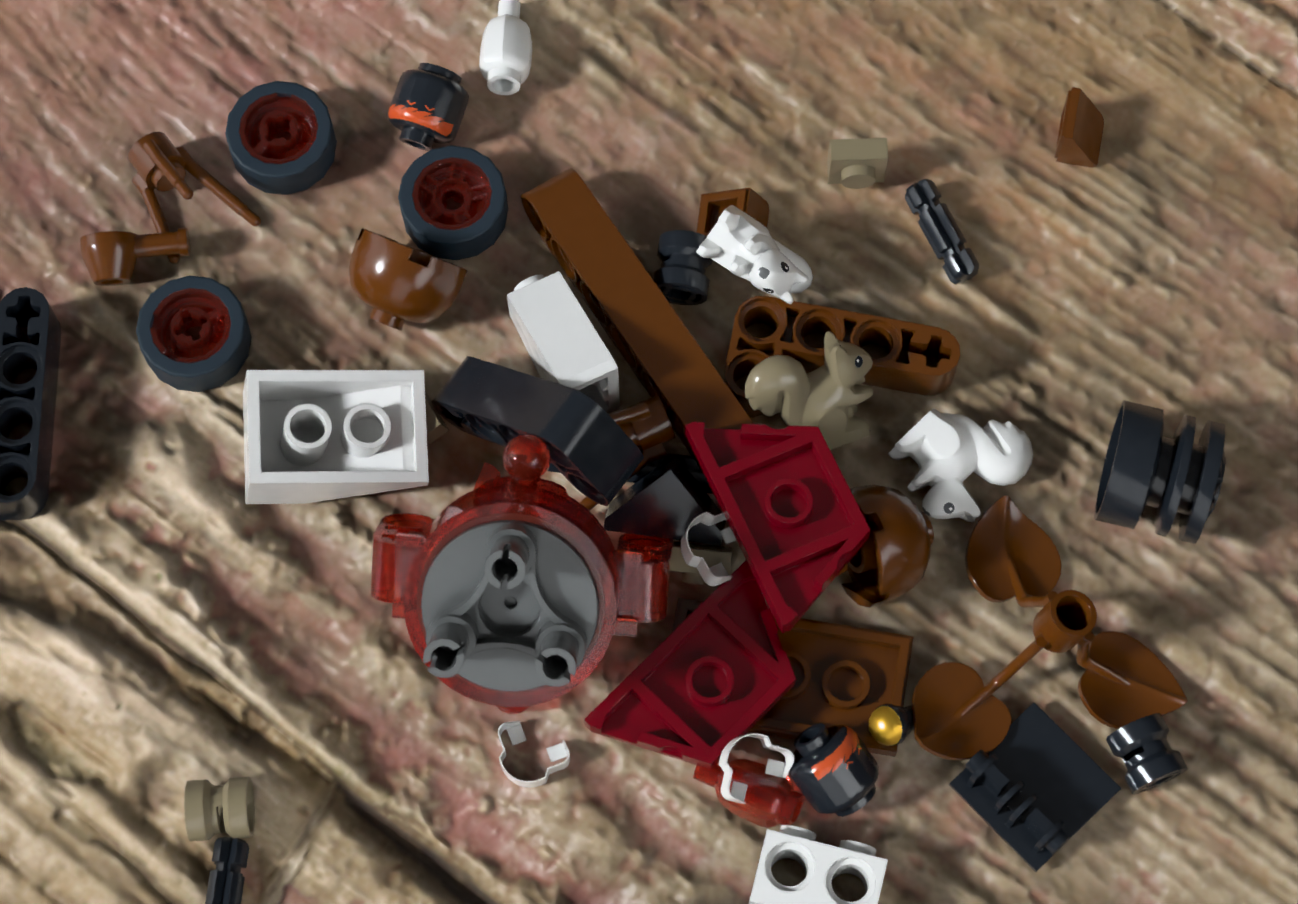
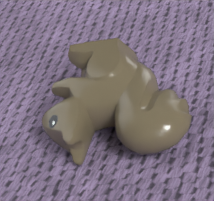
(815, 398)

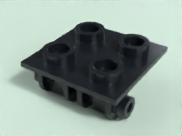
(1035, 787)

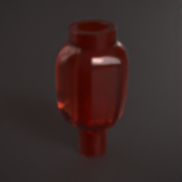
(768, 797)

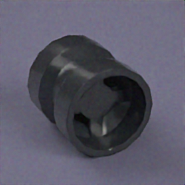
(682, 269)
(1146, 753)

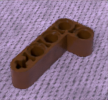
(800, 319)

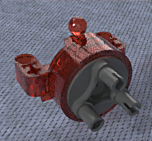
(517, 585)

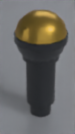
(891, 724)

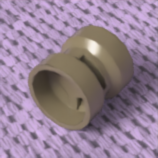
(219, 809)

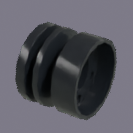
(1160, 472)

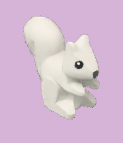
(752, 254)
(953, 448)

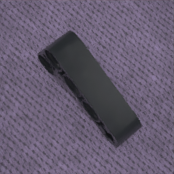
(27, 402)
(578, 432)

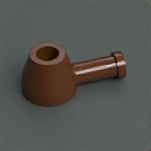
(113, 254)

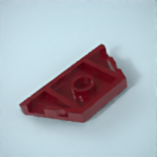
(783, 508)
(703, 680)

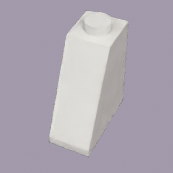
(563, 339)

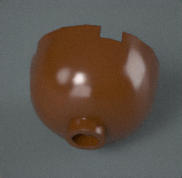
(402, 280)
(896, 547)

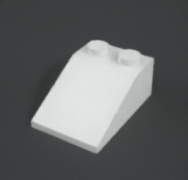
(332, 434)

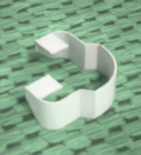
(716, 574)
(517, 736)
(773, 767)

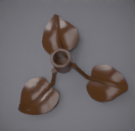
(1018, 559)

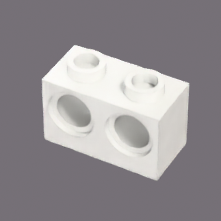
(821, 865)

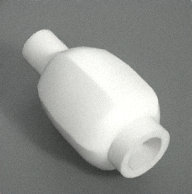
(506, 50)

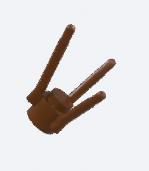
(164, 168)
(648, 428)

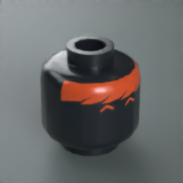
(428, 106)
(834, 769)

